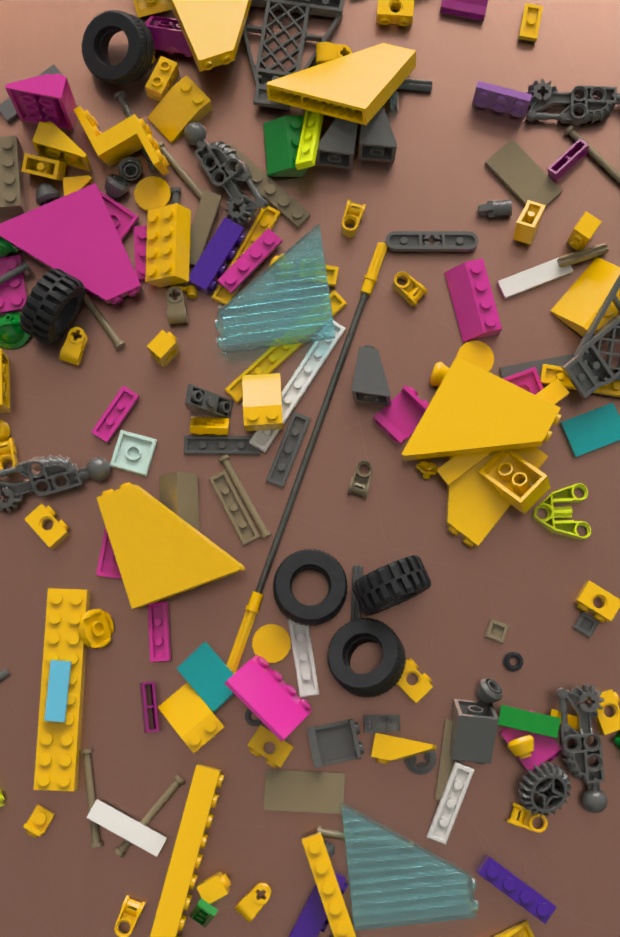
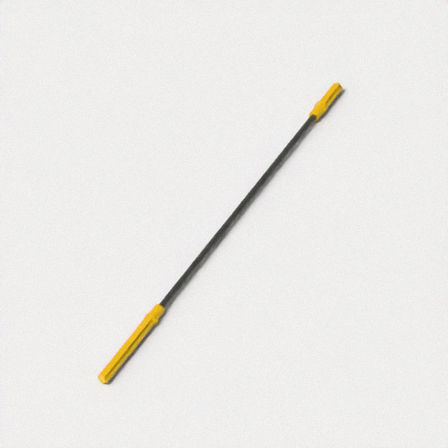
(256, 597)

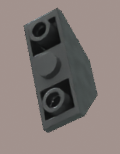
(207, 403)

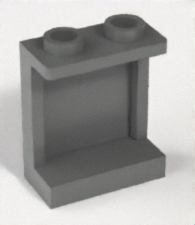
(335, 743)

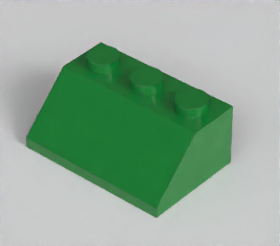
(282, 145)

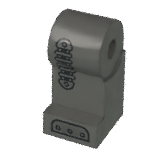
(381, 723)

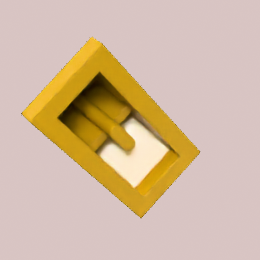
(73, 184)

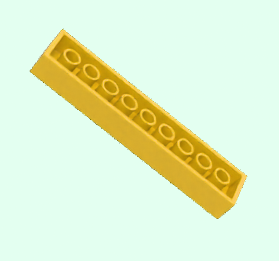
(61, 741)
(186, 852)

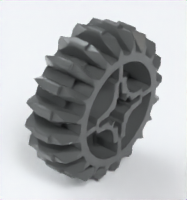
(541, 782)

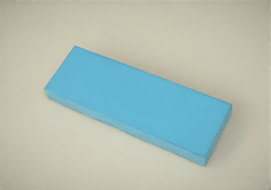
(58, 691)

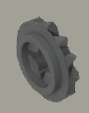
(422, 768)

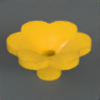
(427, 469)

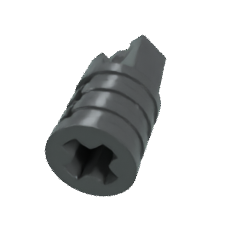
(496, 208)

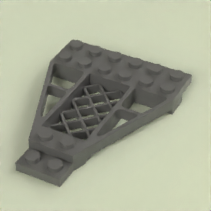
(306, 8)
(588, 368)

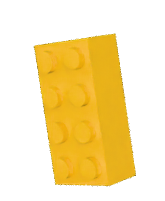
(168, 245)

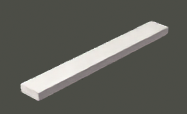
(299, 384)

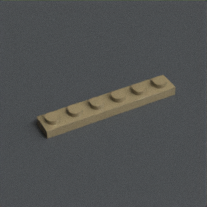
(274, 193)

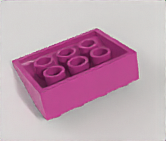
(44, 100)
(269, 697)

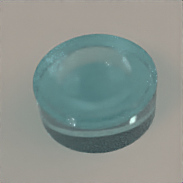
(394, 101)

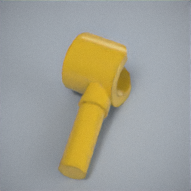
(191, 291)

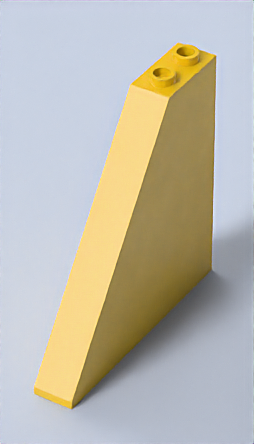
(212, 28)
(347, 86)
(480, 415)
(475, 504)
(157, 548)

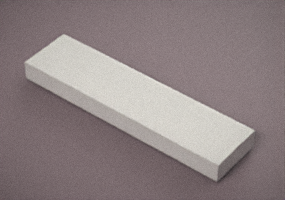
(532, 278)
(303, 659)
(450, 803)
(127, 827)

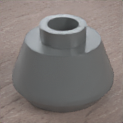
(130, 168)
(115, 186)
(46, 194)
(489, 691)

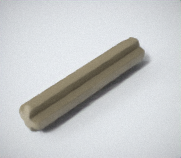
(582, 255)

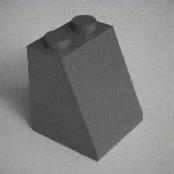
(377, 139)
(338, 144)
(369, 378)
(473, 731)

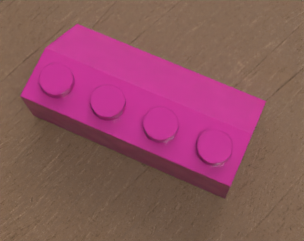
(473, 301)

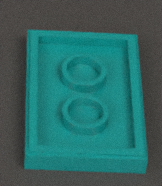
(592, 430)
(207, 676)

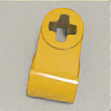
(328, 51)
(352, 215)
(410, 289)
(73, 349)
(8, 454)
(526, 818)
(251, 903)
(129, 915)

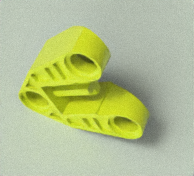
(565, 527)

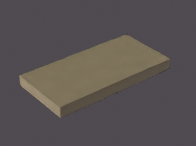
(522, 175)
(303, 791)

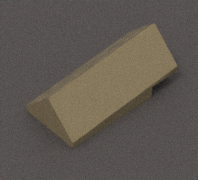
(181, 496)

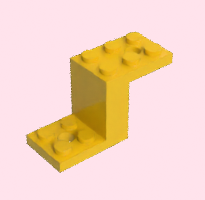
(122, 140)

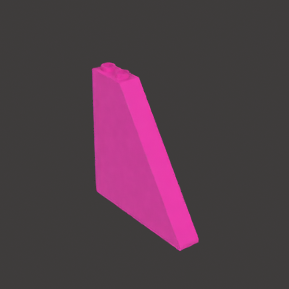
(80, 240)

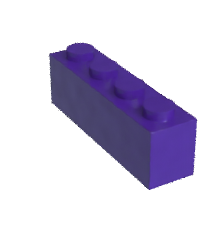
(216, 256)
(516, 889)
(313, 915)

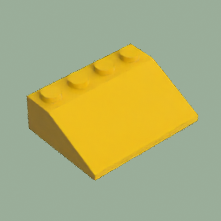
(587, 295)

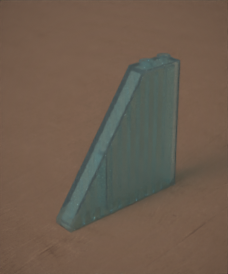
(282, 304)
(400, 880)

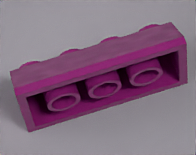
(168, 35)

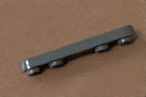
(450, 241)

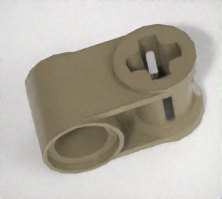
(176, 308)
(361, 480)

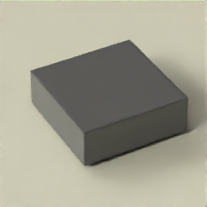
(585, 624)

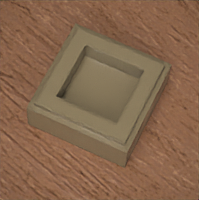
(496, 631)

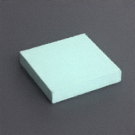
(133, 453)

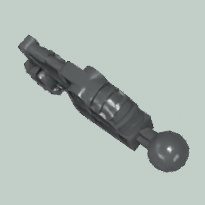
(587, 106)
(240, 206)
(52, 467)
(578, 754)

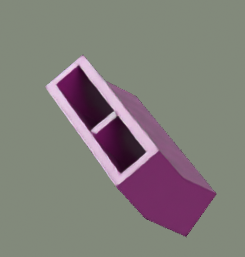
(465, 8)
(568, 160)
(145, 707)

